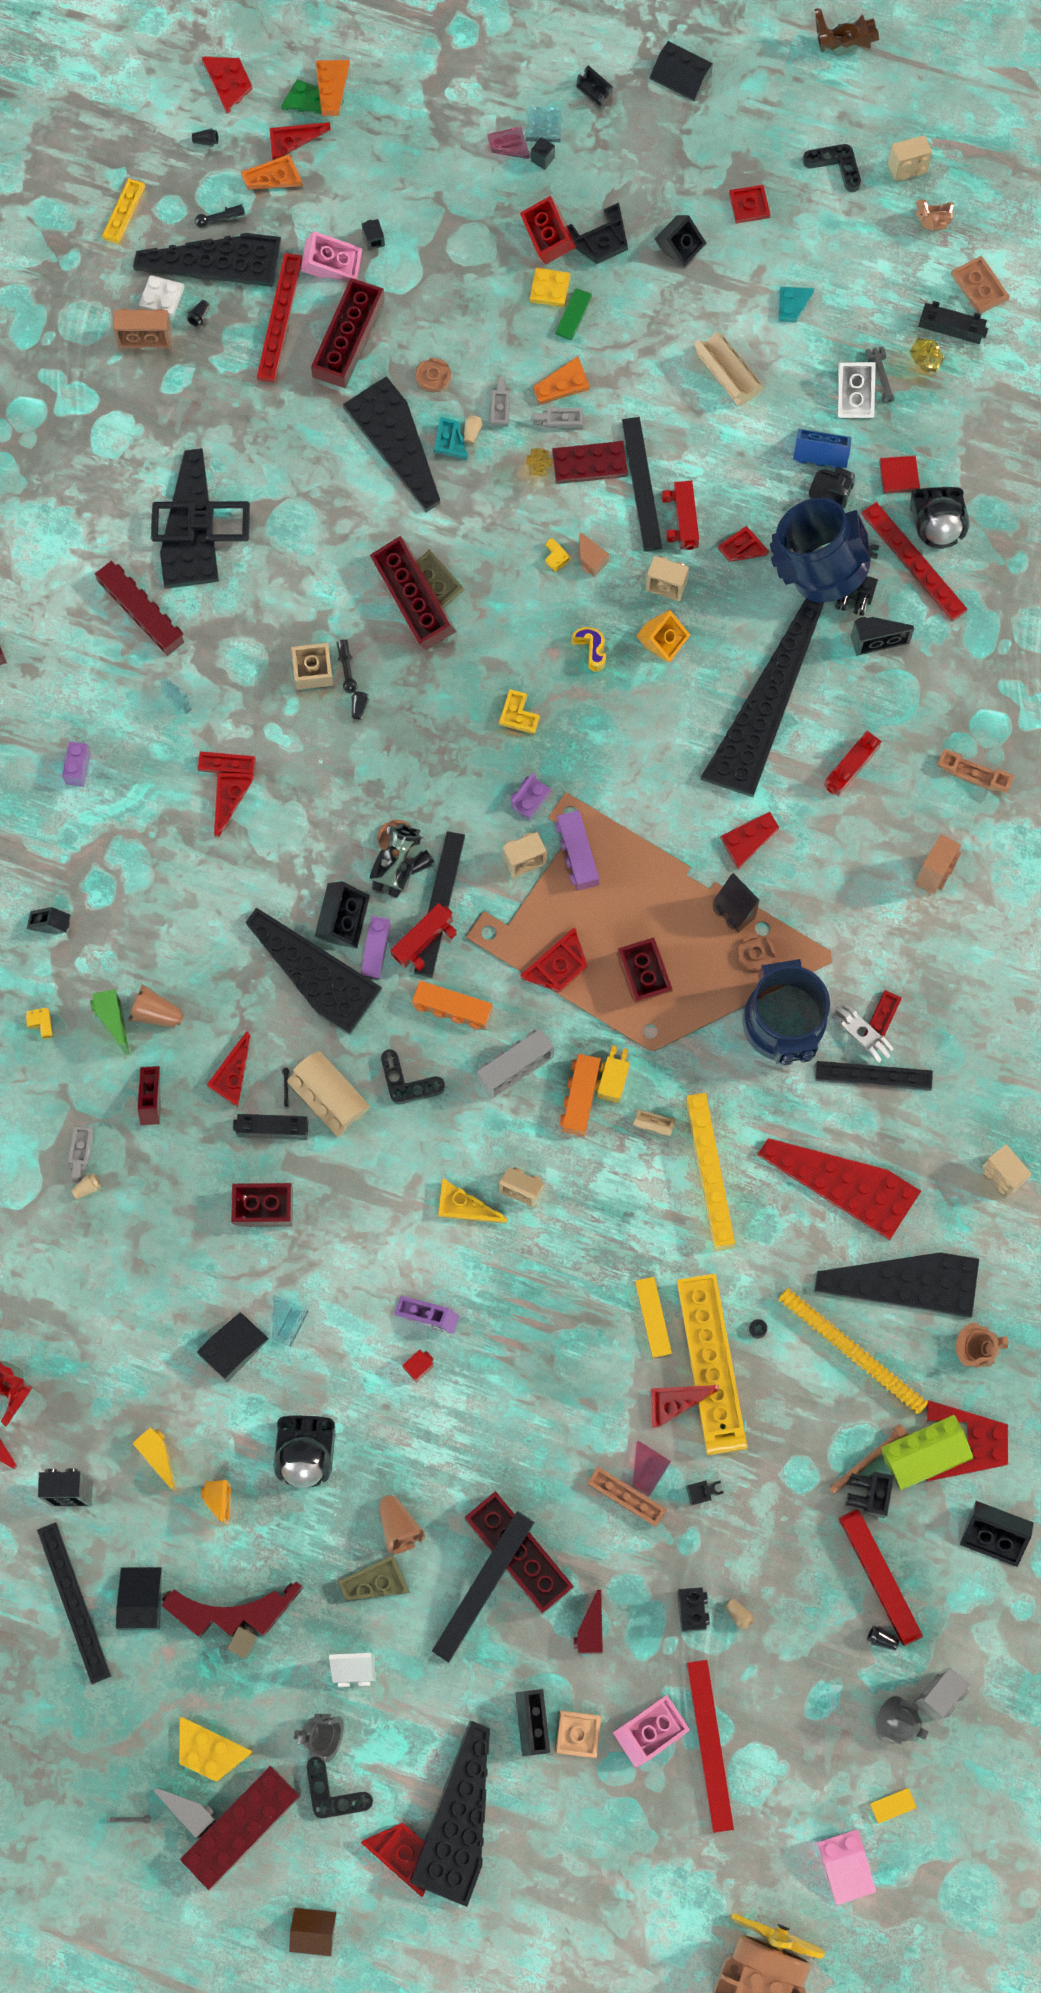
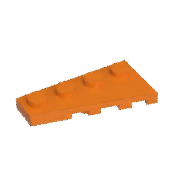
(331, 84)

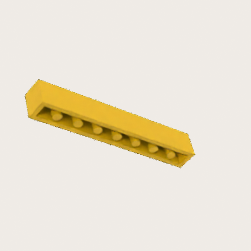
(710, 1172)

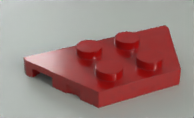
(228, 79)
(558, 965)
(398, 1850)

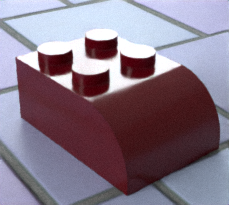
(644, 970)
(262, 1204)

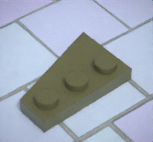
(441, 580)
(375, 1581)

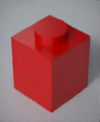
(418, 1365)

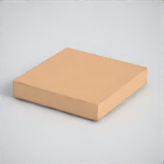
(578, 1734)

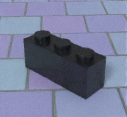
(532, 1722)

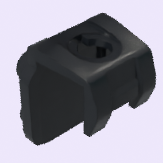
(833, 485)

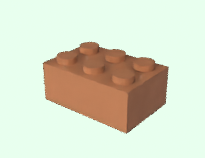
(142, 328)
(939, 864)

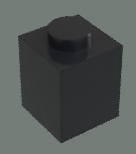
(542, 153)
(373, 234)

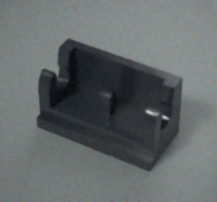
(594, 87)

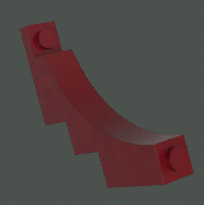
(259, 1614)

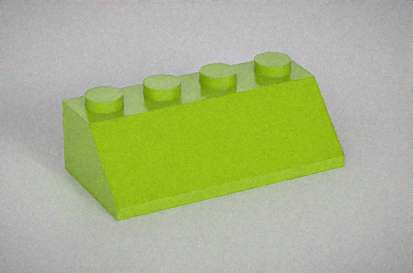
(927, 1452)

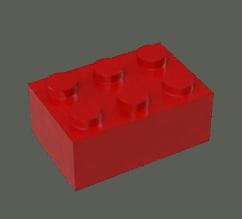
(547, 230)

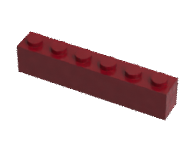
(139, 608)

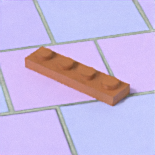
(626, 1496)

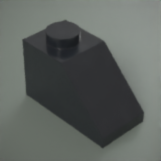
(49, 921)

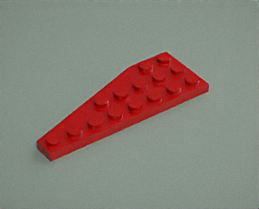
(859, 1189)

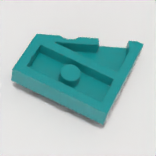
(792, 302)
(449, 439)

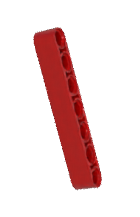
(880, 1577)

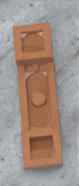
(974, 773)

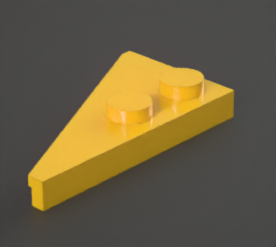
(459, 1205)

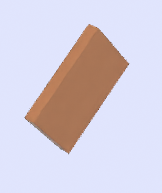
(980, 285)

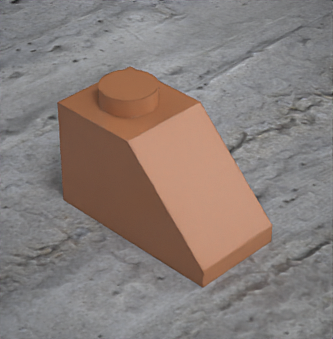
(592, 556)

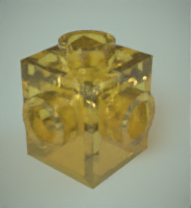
(539, 462)

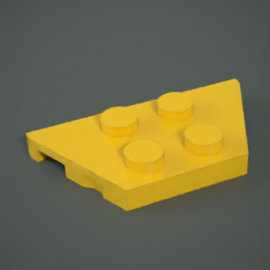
(207, 1751)

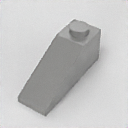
(192, 1814)

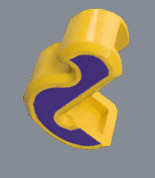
(596, 643)

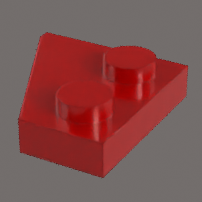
(742, 546)

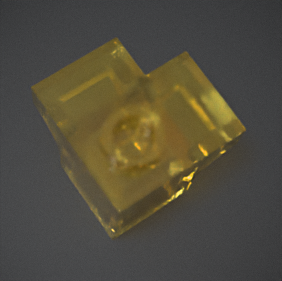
(927, 355)

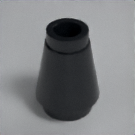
(205, 137)
(198, 313)
(359, 704)
(422, 861)
(882, 1638)

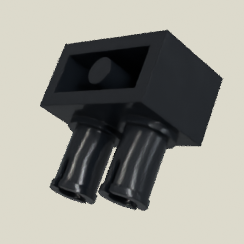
(862, 595)
(879, 1493)
(692, 1609)

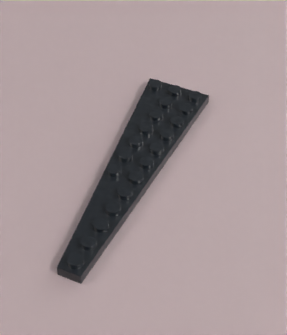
(750, 738)

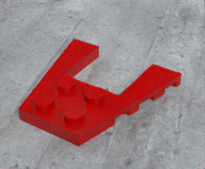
(985, 1438)

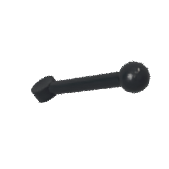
(285, 1071)

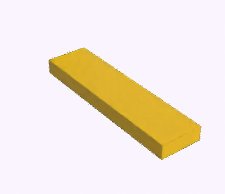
(123, 211)
(653, 1317)

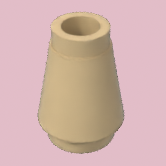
(472, 428)
(86, 1186)
(741, 1616)

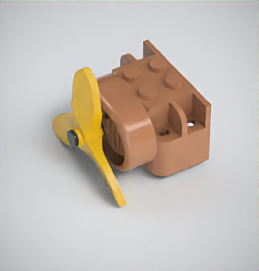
(766, 1967)

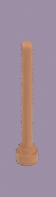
(898, 1433)

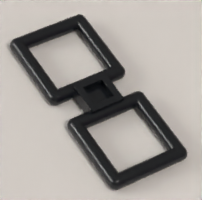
(200, 521)

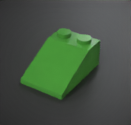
(109, 1010)

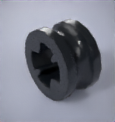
(752, 1329)

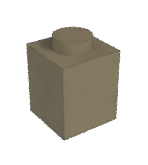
(243, 1642)

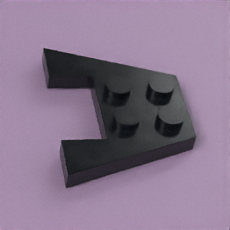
(602, 241)

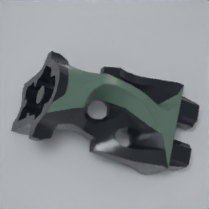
(402, 839)

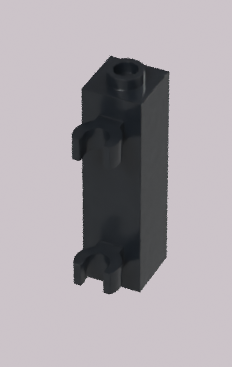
(953, 323)
(271, 1126)

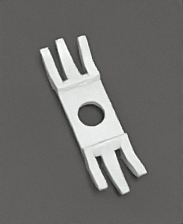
(868, 1041)

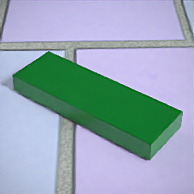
(573, 314)

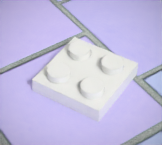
(161, 295)

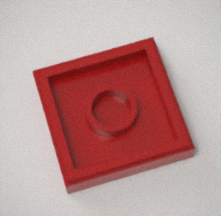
(749, 204)
(899, 474)

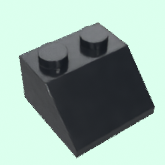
(680, 239)

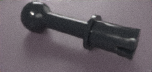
(202, 220)
(349, 684)

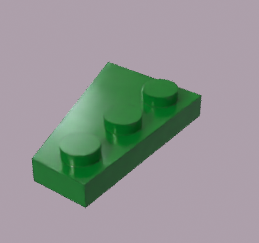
(303, 97)

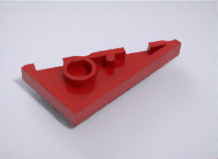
(230, 792)

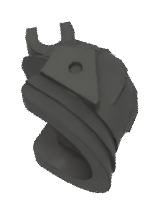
(899, 1721)
(321, 1736)

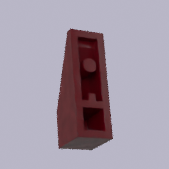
(149, 1096)
(589, 1635)

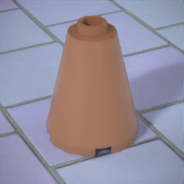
(154, 1009)
(398, 1526)

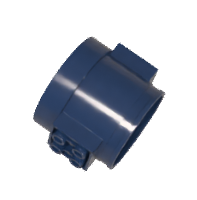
(828, 571)
(774, 1045)

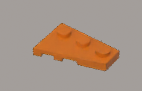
(273, 174)
(562, 383)

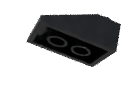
(879, 634)
(736, 904)
(232, 1346)
(139, 1598)

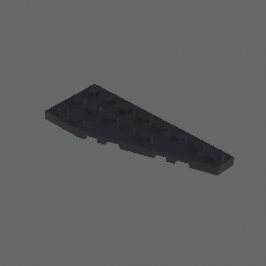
(324, 981)
(921, 1282)

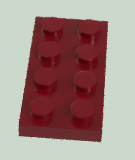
(589, 462)

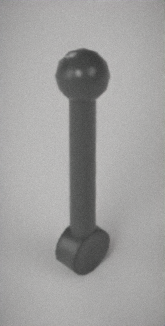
(146, 1819)

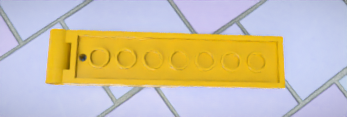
(712, 1363)

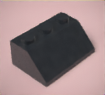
(681, 71)
(342, 914)
(997, 1533)

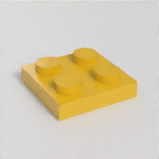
(550, 287)

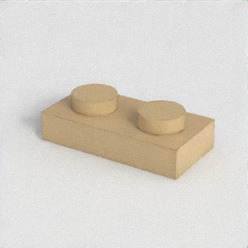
(654, 1122)

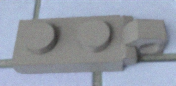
(500, 405)
(559, 418)
(80, 1150)

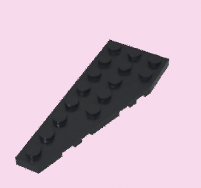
(232, 259)
(389, 427)
(196, 560)
(454, 1841)

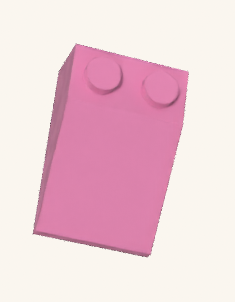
(330, 257)
(651, 1731)
(846, 1866)

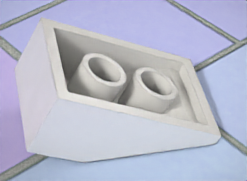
(856, 390)
(352, 1669)

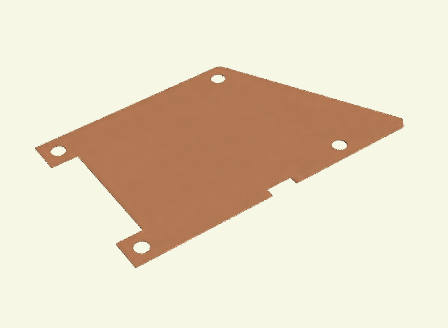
(640, 898)

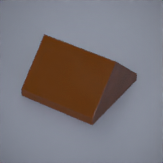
(312, 1931)

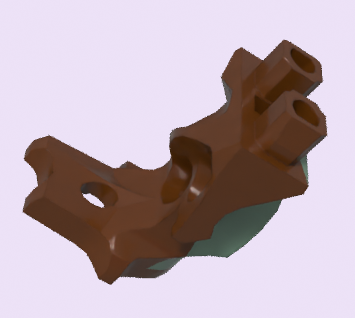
(850, 36)

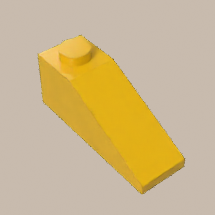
(155, 1451)

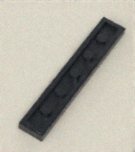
(874, 1075)

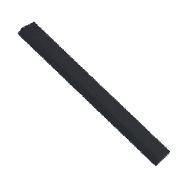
(641, 484)
(442, 894)
(483, 1586)
(74, 1603)

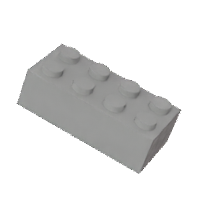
(515, 1063)
(941, 1694)

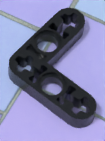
(842, 160)
(401, 1086)
(325, 1796)

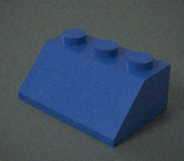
(822, 448)

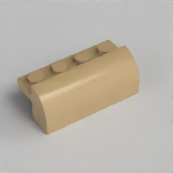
(729, 368)
(328, 1093)

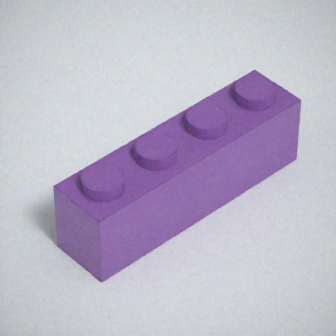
(577, 849)

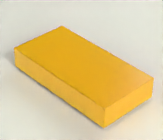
(893, 1805)

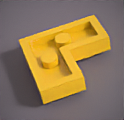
(515, 717)

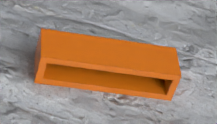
(452, 1005)
(581, 1095)

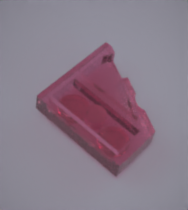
(509, 143)
(648, 1468)

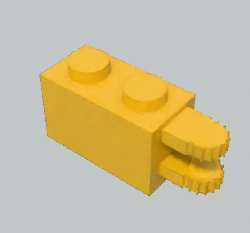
(613, 1077)

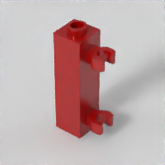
(686, 515)
(852, 763)
(422, 934)

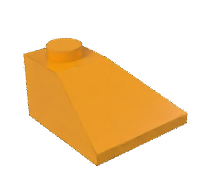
(663, 635)
(217, 1498)

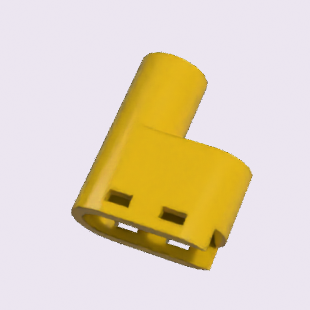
(557, 556)
(41, 1020)

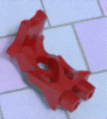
(16, 1392)

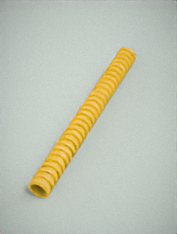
(853, 1351)

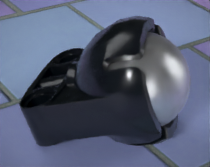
(939, 515)
(305, 1450)

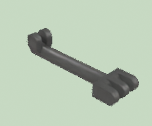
(877, 358)

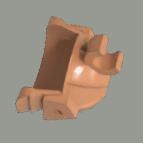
(934, 217)
(978, 1346)

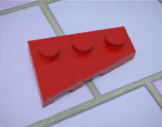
(748, 838)

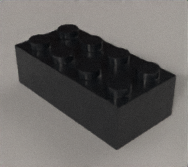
(65, 1488)

